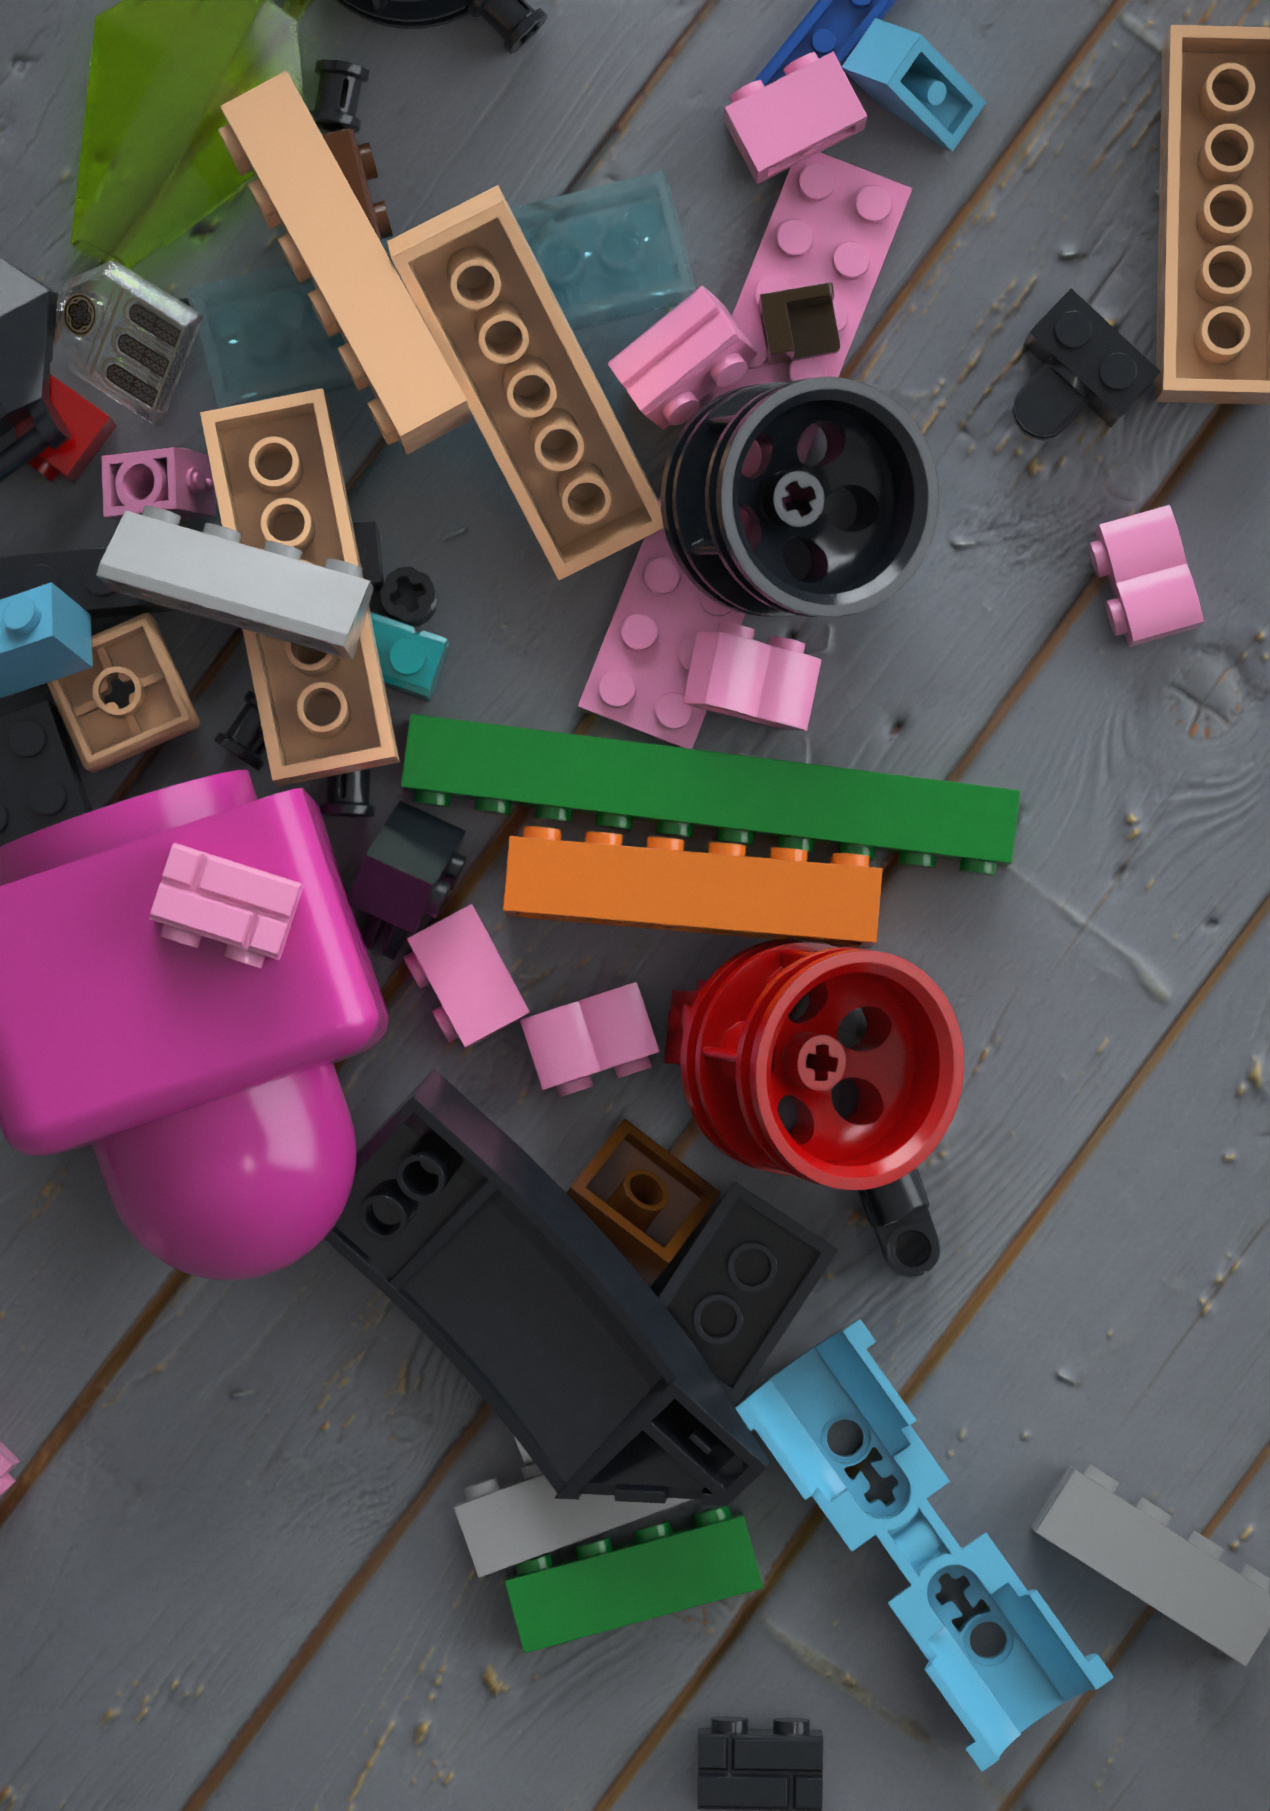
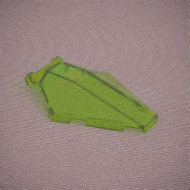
(155, 115)

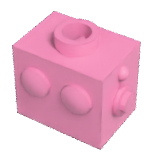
(158, 478)

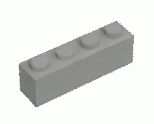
(525, 1520)
(1156, 1563)

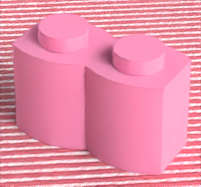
(1147, 576)
(752, 679)
(590, 1038)

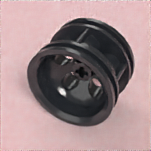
(869, 451)

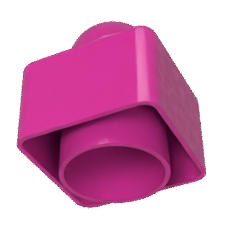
(176, 1063)

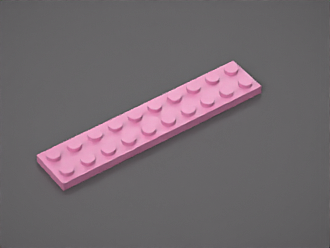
(825, 228)

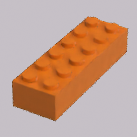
(692, 890)

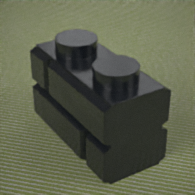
(760, 1766)

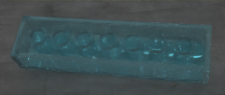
(600, 249)

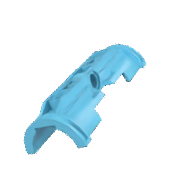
(990, 1694)

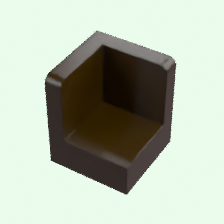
(799, 323)

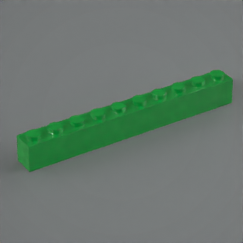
(710, 792)

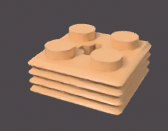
(157, 707)

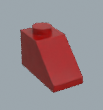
(88, 432)

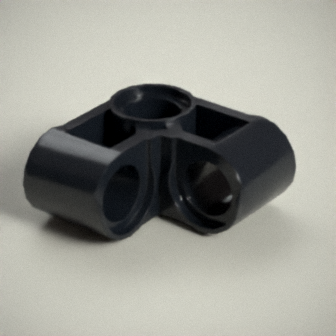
(898, 1210)

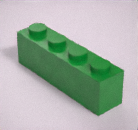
(632, 1580)

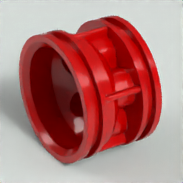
(748, 1055)

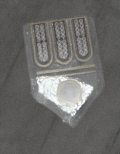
(125, 337)

